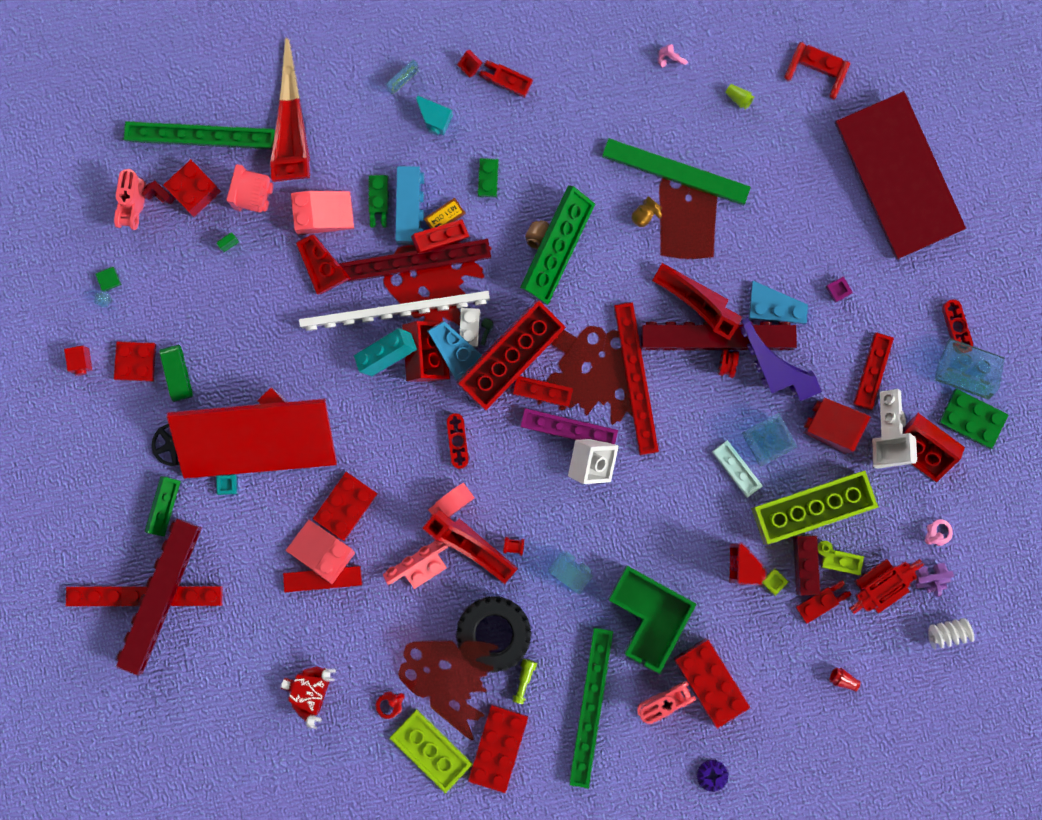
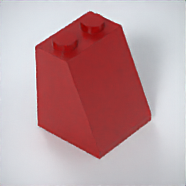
(836, 425)

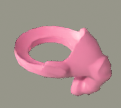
(669, 52)
(933, 537)

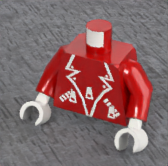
(308, 692)

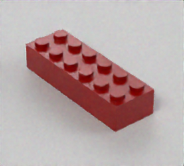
(511, 355)

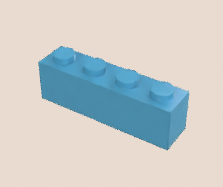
(408, 203)

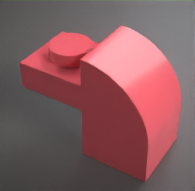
(453, 501)

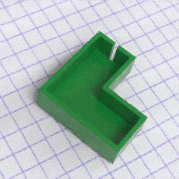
(662, 615)

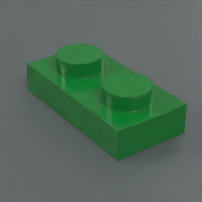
(488, 178)

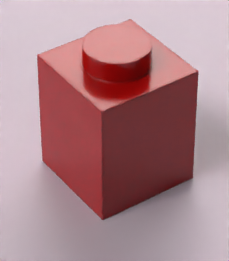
(78, 360)

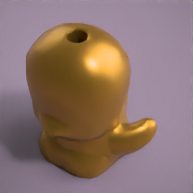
(645, 212)

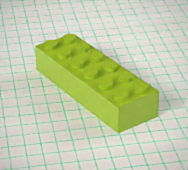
(814, 507)

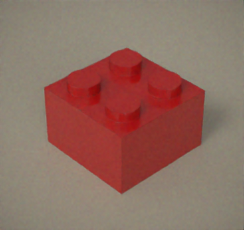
(192, 188)

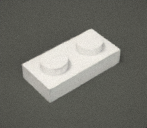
(470, 325)

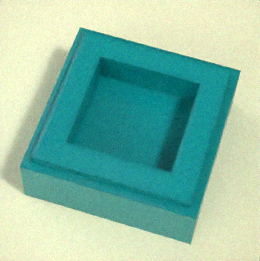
(226, 484)

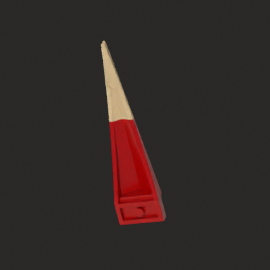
(290, 147)

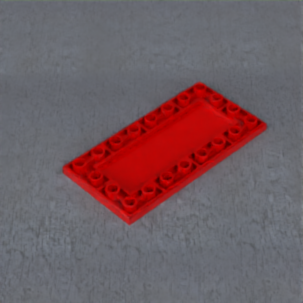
(253, 438)

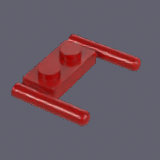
(821, 62)

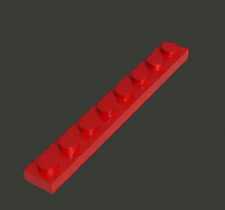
(131, 596)

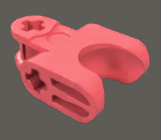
(129, 199)
(653, 709)

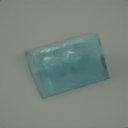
(970, 369)

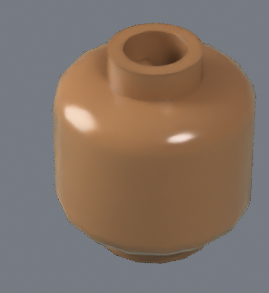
(536, 233)

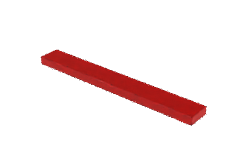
(636, 378)

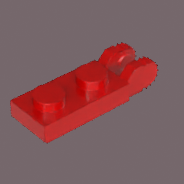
(507, 78)
(820, 604)

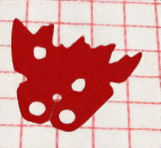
(439, 281)

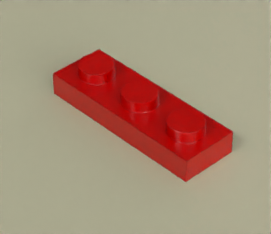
(440, 236)
(543, 391)

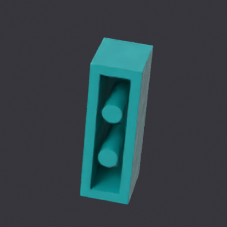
(385, 352)

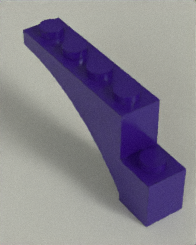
(776, 371)

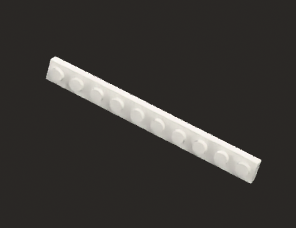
(386, 312)

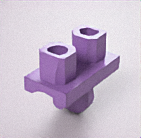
(941, 576)

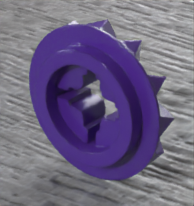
(705, 770)

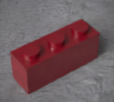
(806, 565)

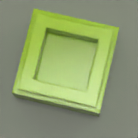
(775, 582)

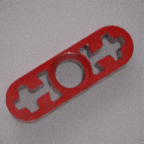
(959, 311)
(454, 455)

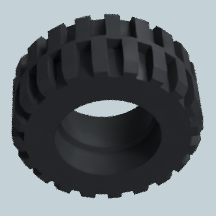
(509, 611)

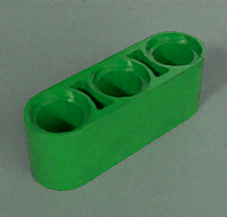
(176, 373)

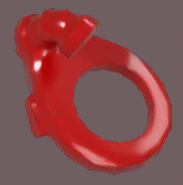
(394, 701)

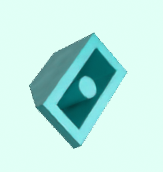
(434, 115)

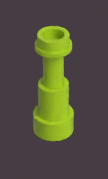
(528, 667)

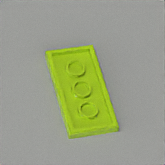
(431, 751)

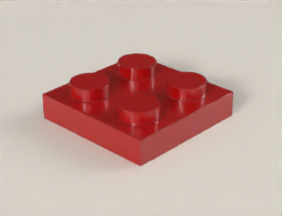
(135, 361)

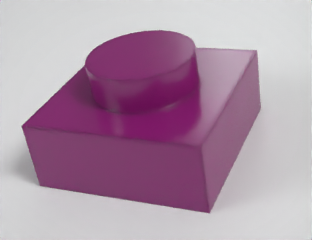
(839, 289)

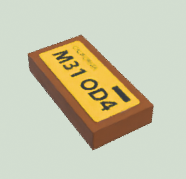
(446, 214)

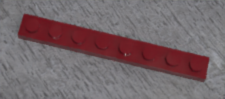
(413, 261)

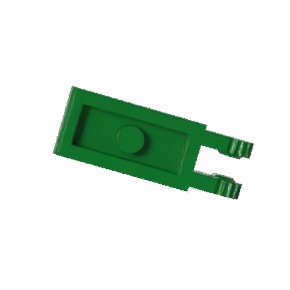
(378, 198)

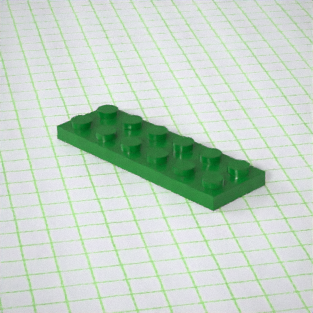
(557, 245)

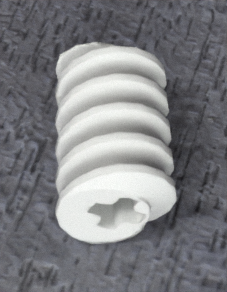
(950, 631)

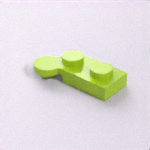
(839, 560)

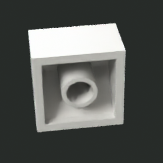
(592, 461)

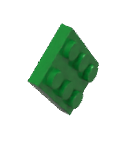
(973, 418)

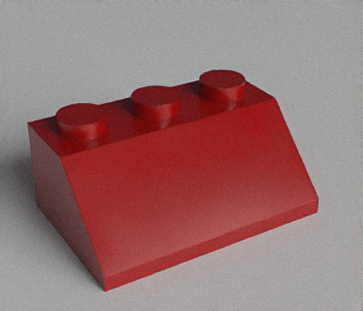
(425, 362)
(935, 448)
(744, 566)

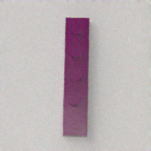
(566, 427)

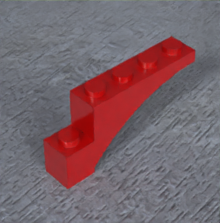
(700, 298)
(468, 542)

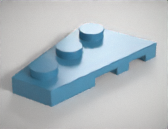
(775, 306)
(454, 349)

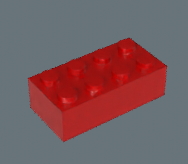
(711, 683)

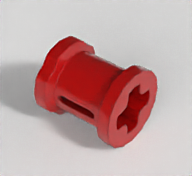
(514, 546)

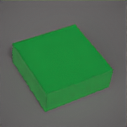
(227, 242)
(108, 279)

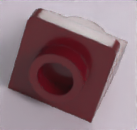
(154, 188)

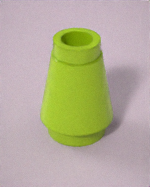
(740, 96)

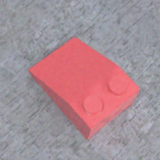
(321, 211)
(320, 551)

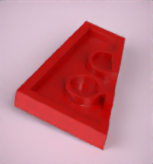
(321, 265)

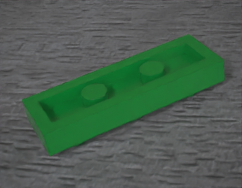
(162, 506)

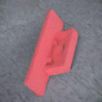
(419, 566)

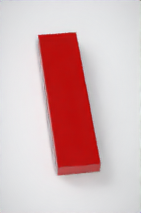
(873, 371)
(312, 581)

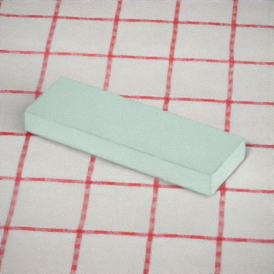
(737, 469)

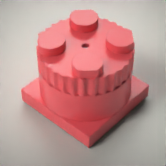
(249, 190)

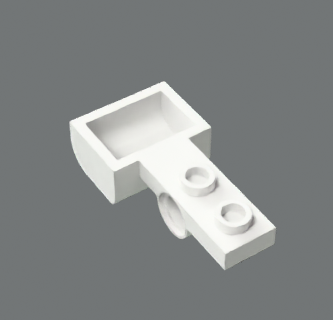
(893, 446)

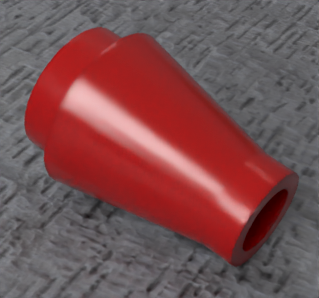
(843, 679)

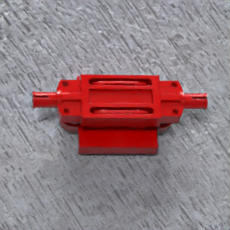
(884, 585)

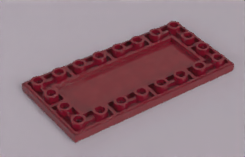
(900, 175)

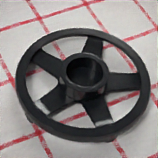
(168, 446)

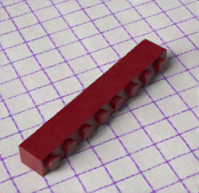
(704, 338)
(158, 597)

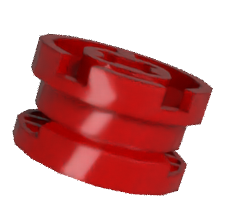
(728, 363)

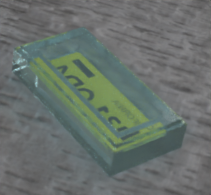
(402, 77)

